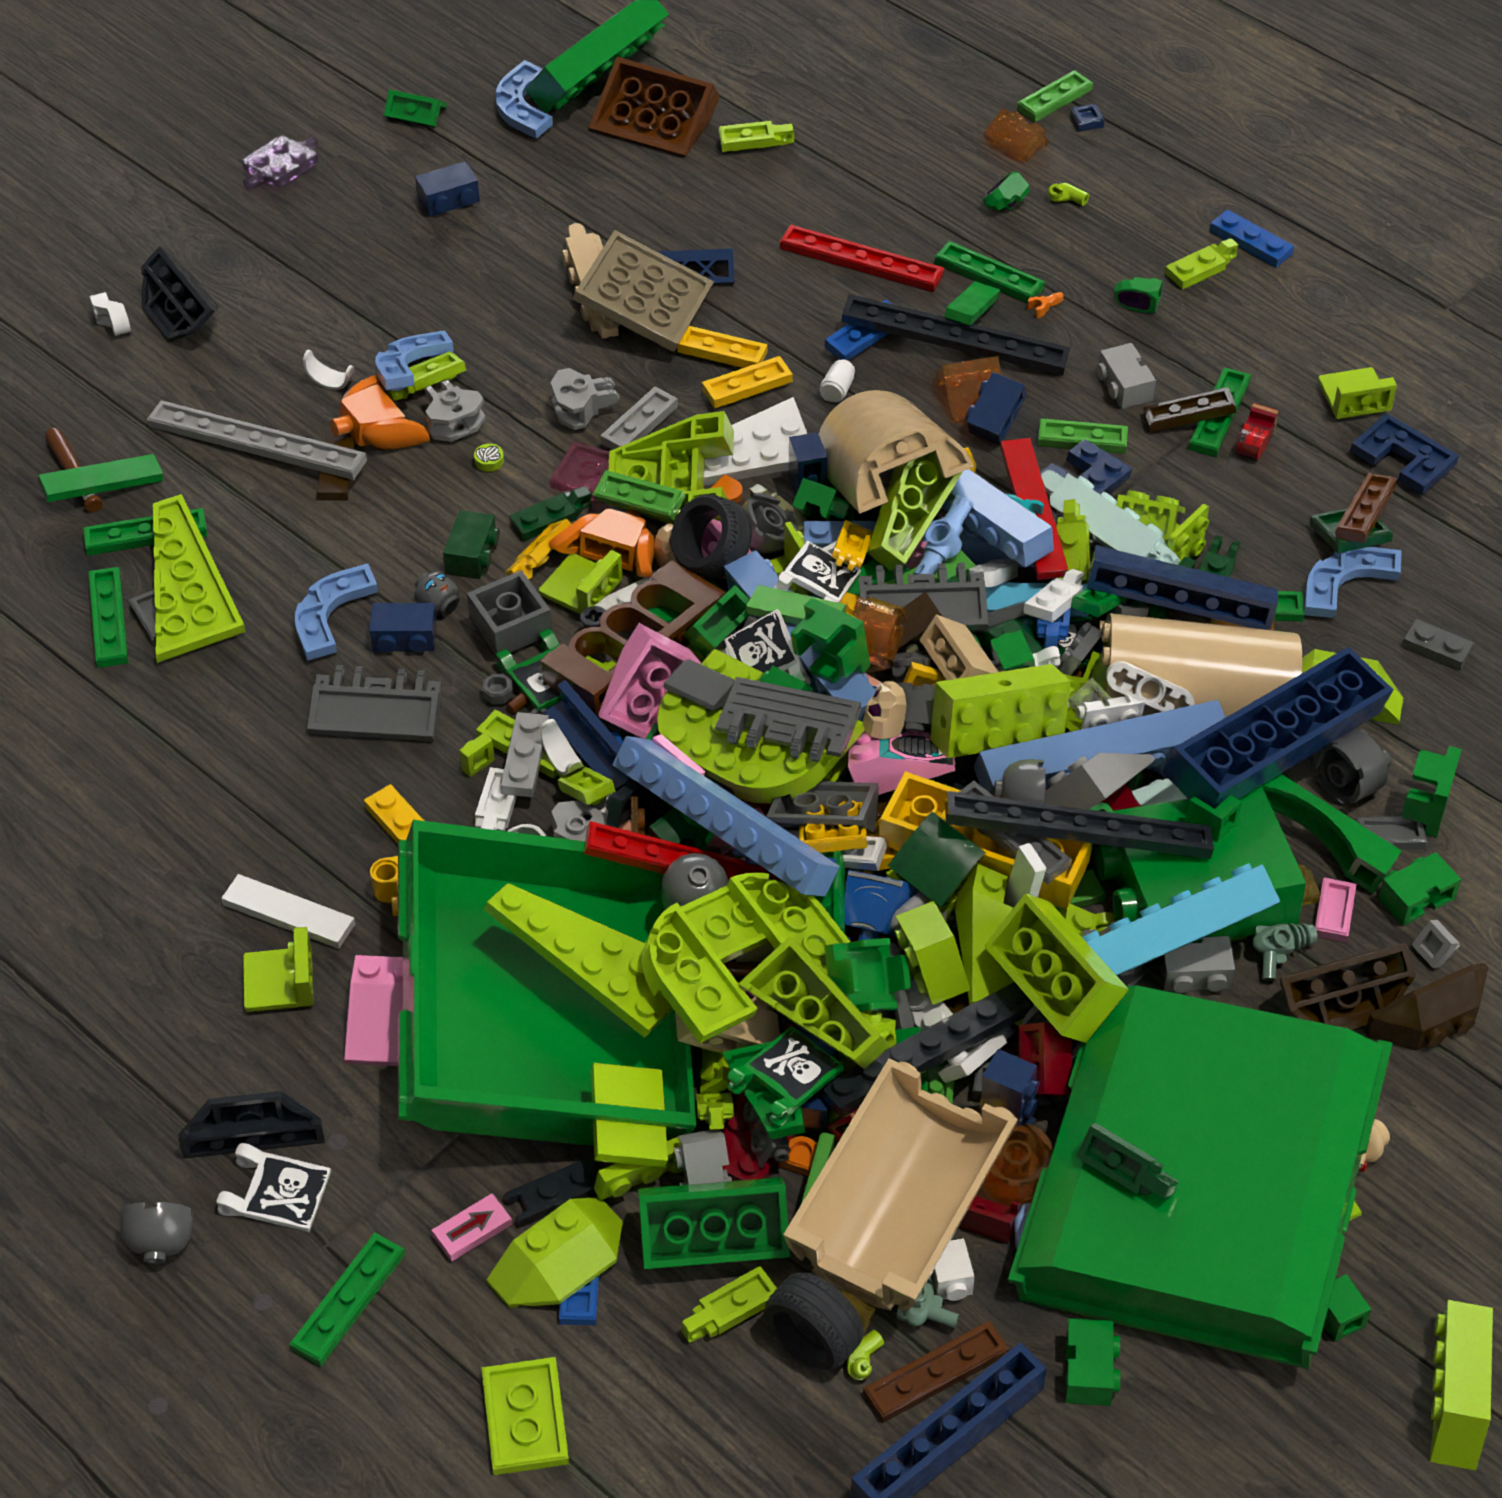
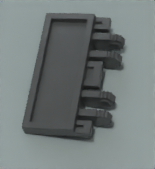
(956, 601)
(375, 708)
(788, 718)

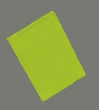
(622, 1140)
(525, 1416)

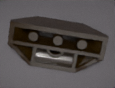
(1349, 988)
(1431, 1011)

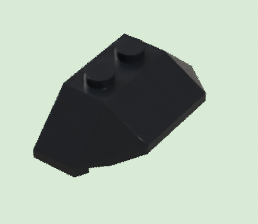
(174, 296)
(257, 1119)

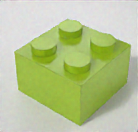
(931, 953)

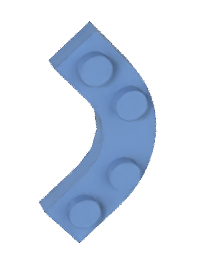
(511, 101)
(392, 364)
(1334, 571)
(321, 600)

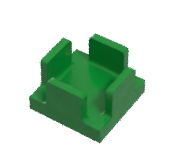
(836, 637)
(1435, 770)
(868, 973)

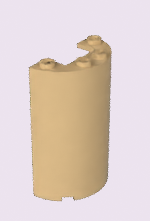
(877, 434)
(1203, 658)
(896, 1189)

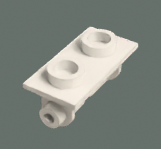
(1116, 710)

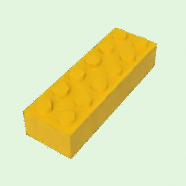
(919, 796)

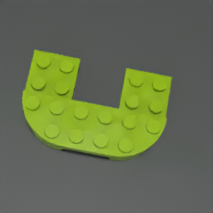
(751, 773)
(694, 941)

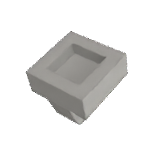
(1435, 944)

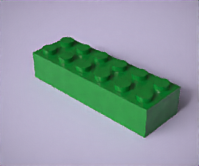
(596, 54)

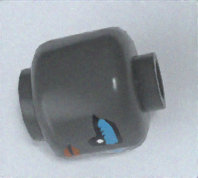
(439, 590)

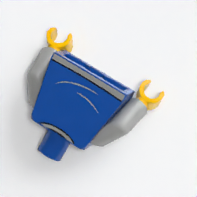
(876, 901)

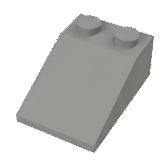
(1094, 779)

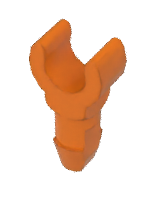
(1044, 303)

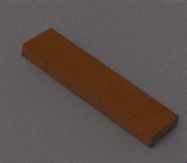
(1365, 508)
(935, 1371)

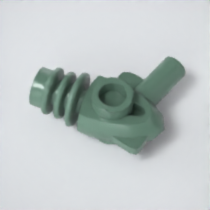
(1279, 941)
(928, 1307)

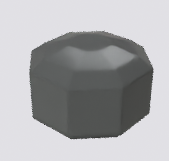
(497, 689)

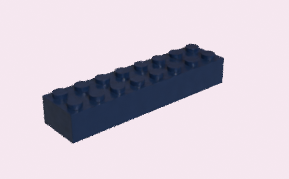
(1278, 730)

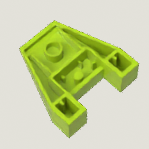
(677, 456)
(979, 915)

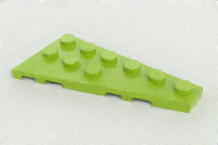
(188, 589)
(587, 952)

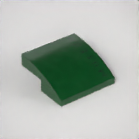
(936, 859)

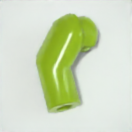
(1067, 192)
(859, 1361)

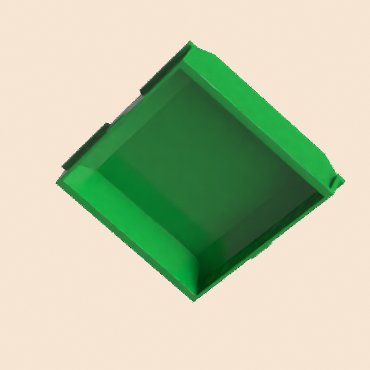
(492, 1027)
(1266, 1143)

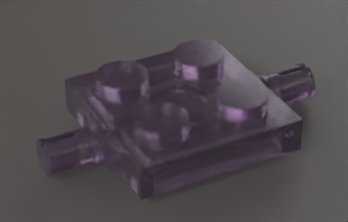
(280, 161)

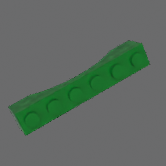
(1358, 850)

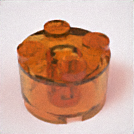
(881, 628)
(1019, 1166)

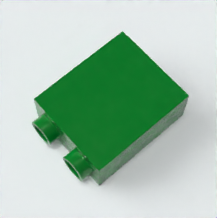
(1155, 877)

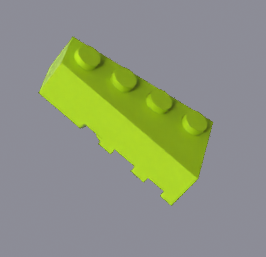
(913, 501)
(808, 997)
(1461, 1384)

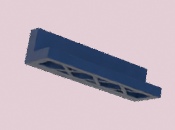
(706, 256)
(587, 735)

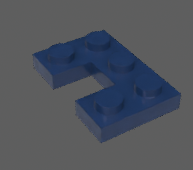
(1427, 458)
(1098, 466)

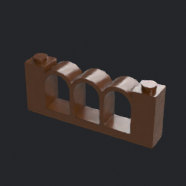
(669, 588)

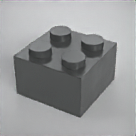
(509, 612)

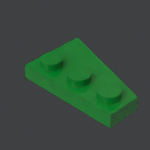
(761, 1097)

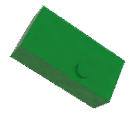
(713, 1222)

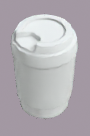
(837, 381)

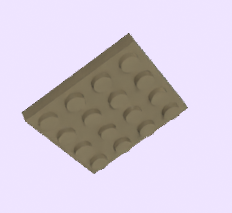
(643, 290)

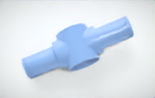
(944, 536)

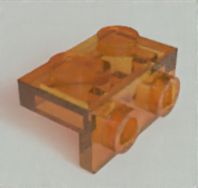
(1015, 134)

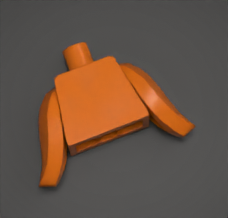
(375, 418)
(611, 530)

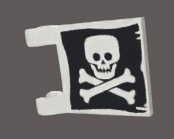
(817, 572)
(767, 644)
(280, 1191)

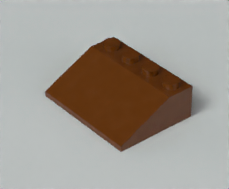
(654, 107)

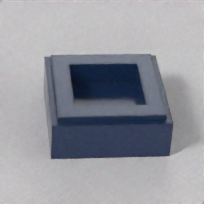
(1087, 117)

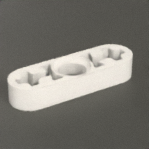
(996, 571)
(1132, 671)

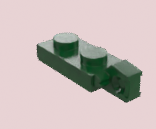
(536, 518)
(1125, 1163)

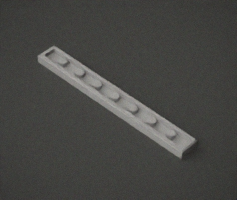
(257, 440)

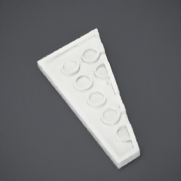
(759, 444)

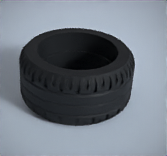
(689, 529)
(814, 1321)

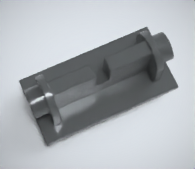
(760, 1141)

